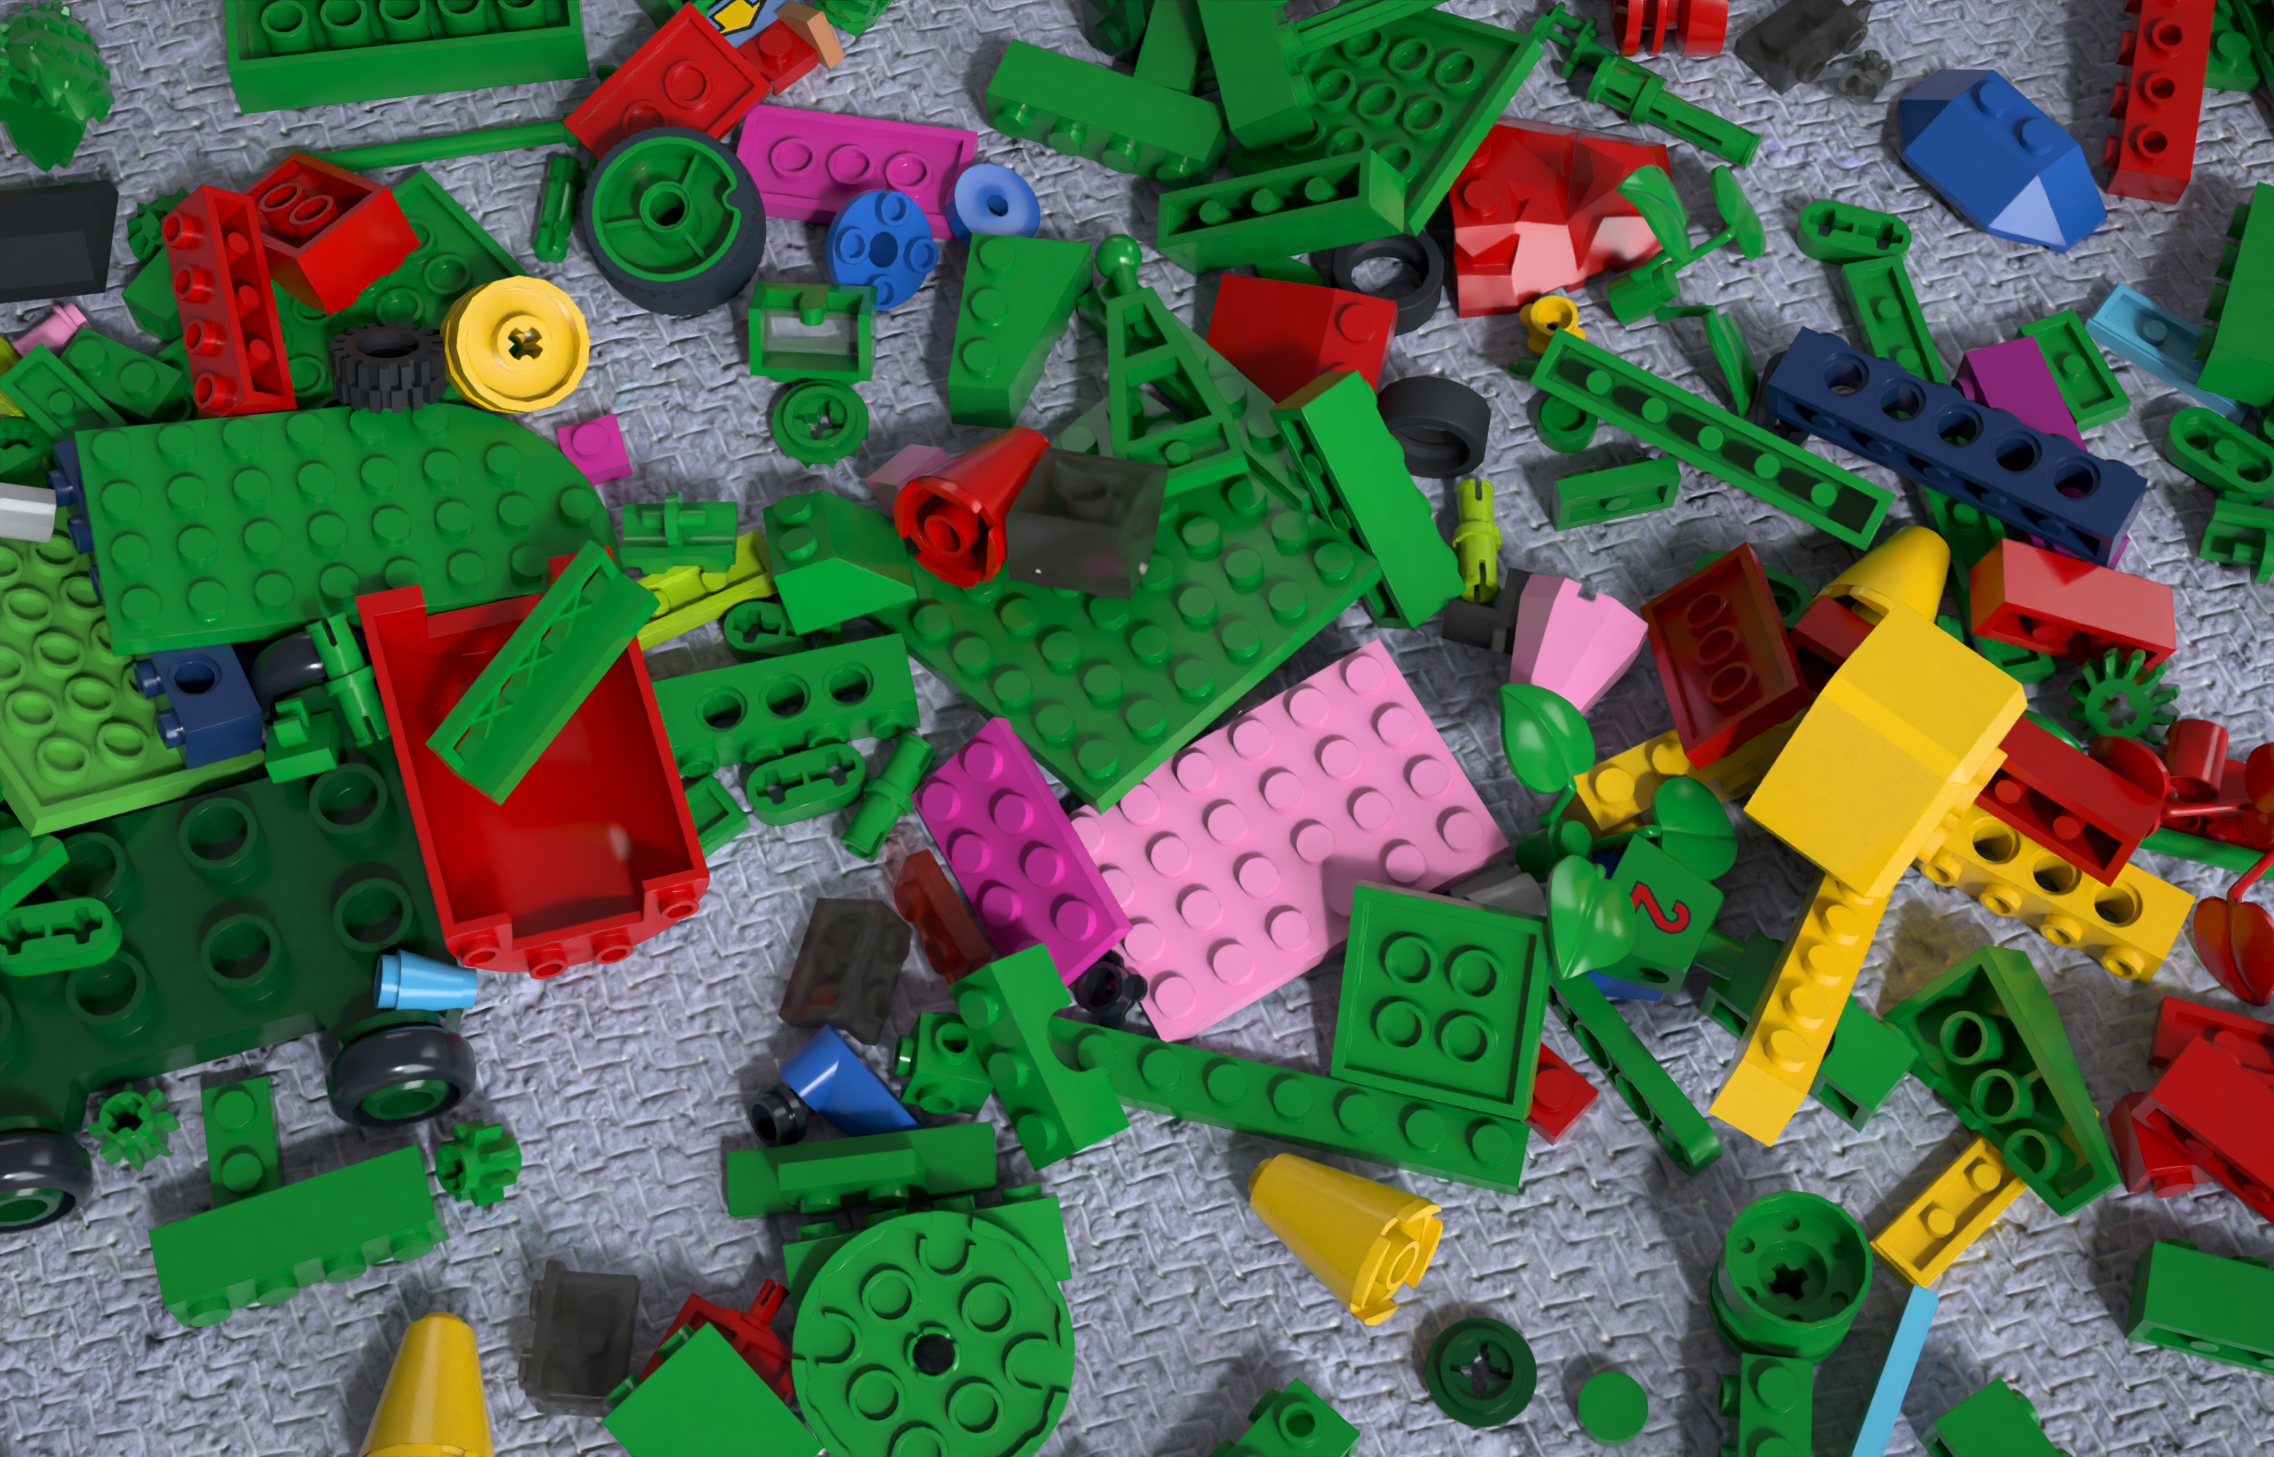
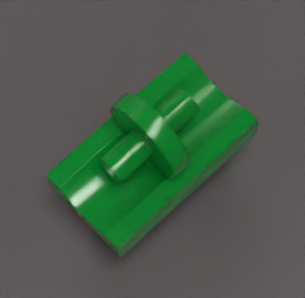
(679, 535)
(2240, 535)

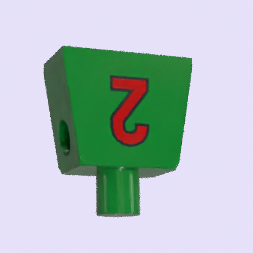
(1673, 922)

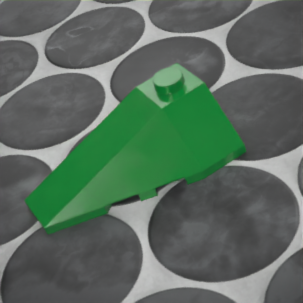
(2009, 1071)

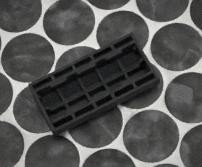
(56, 240)

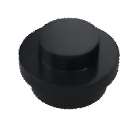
(778, 1115)

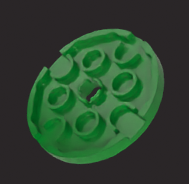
(920, 1279)

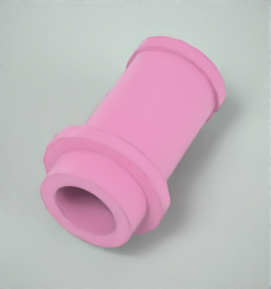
(55, 332)

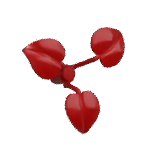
(2231, 934)

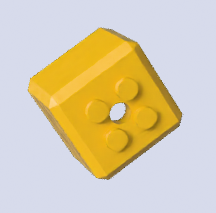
(1889, 754)

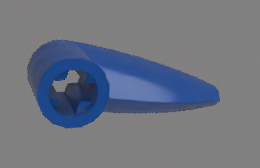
(845, 1087)

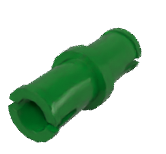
(349, 678)
(888, 797)

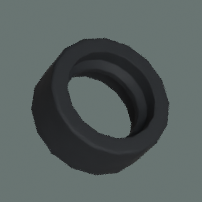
(1419, 252)
(1442, 405)

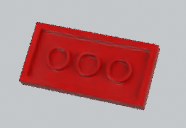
(1724, 657)

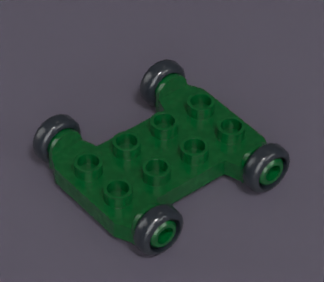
(239, 931)

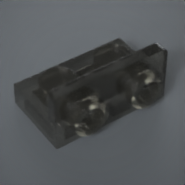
(1801, 39)
(847, 968)

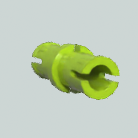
(1477, 540)

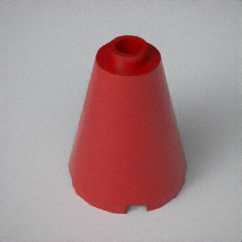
(962, 506)

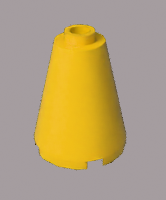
(1904, 568)
(1347, 1230)
(432, 1395)

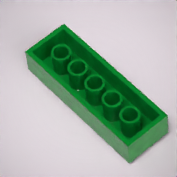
(387, 49)

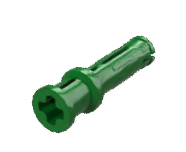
(1649, 102)

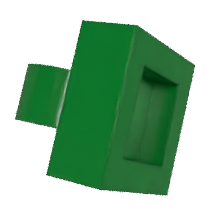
(301, 742)

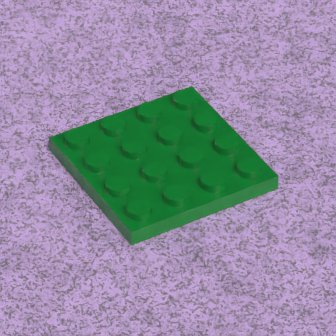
(1413, 95)

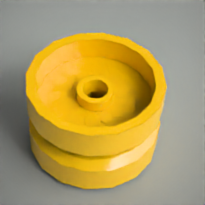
(549, 338)

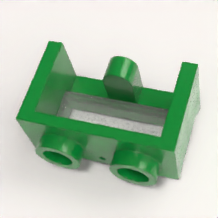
(812, 331)

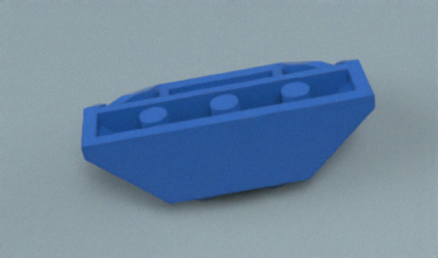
(1999, 159)

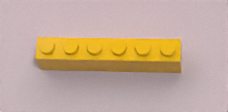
(1798, 1009)

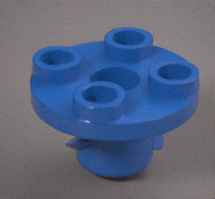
(881, 243)

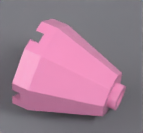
(1572, 641)

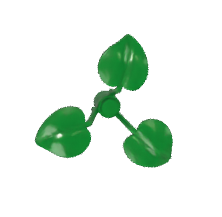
(1654, 286)
(1591, 916)

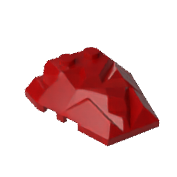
(1544, 214)

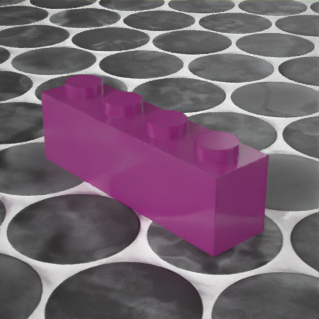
(2019, 381)

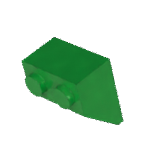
(834, 559)

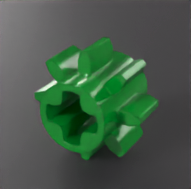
(120, 1113)
(478, 1162)

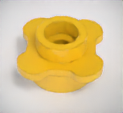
(1549, 311)

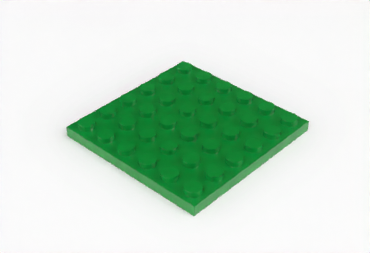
(1124, 683)

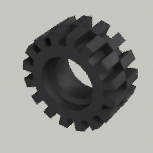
(388, 367)

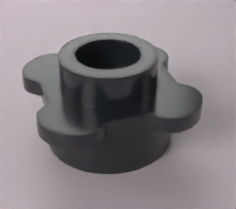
(1096, 985)

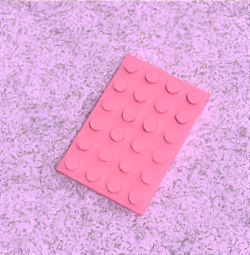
(1254, 837)

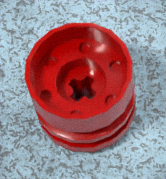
(1695, 25)

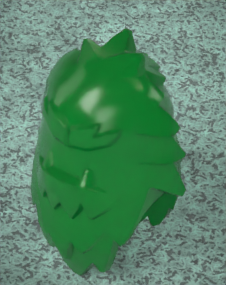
(50, 82)

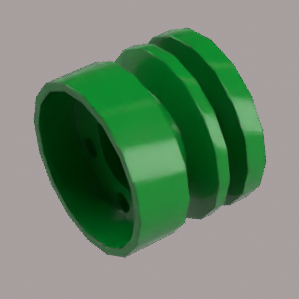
(1799, 1248)

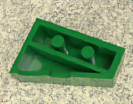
(1009, 320)

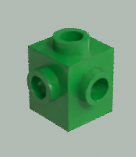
(941, 1066)

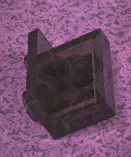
(578, 1340)

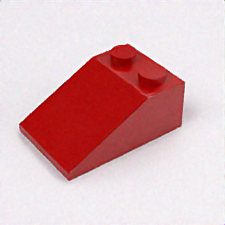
(328, 231)
(1295, 332)

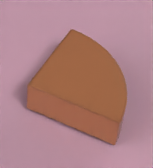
(814, 29)

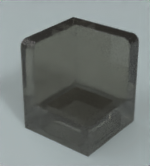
(1488, 623)

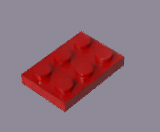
(675, 79)

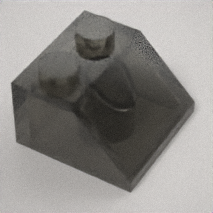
(1085, 523)

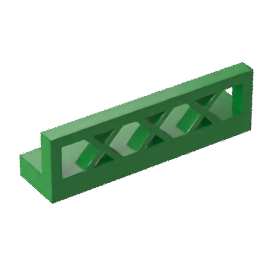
(546, 676)

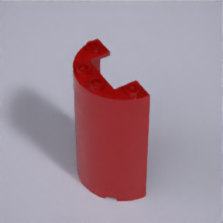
(588, 842)

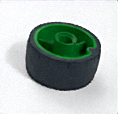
(685, 264)

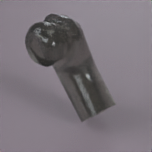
(1866, 78)

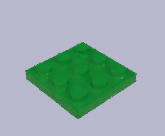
(1442, 999)

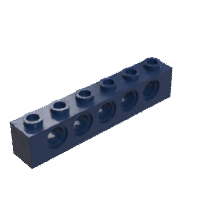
(1967, 472)
(202, 726)

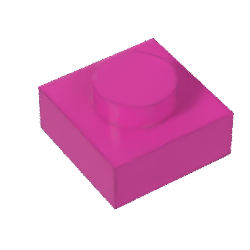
(596, 449)

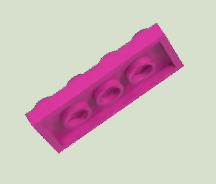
(819, 160)
(1019, 853)

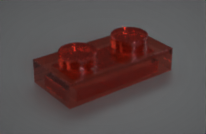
(933, 907)

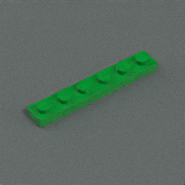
(1248, 404)

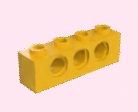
(2144, 904)

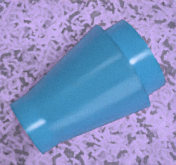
(422, 983)

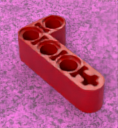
(2200, 773)

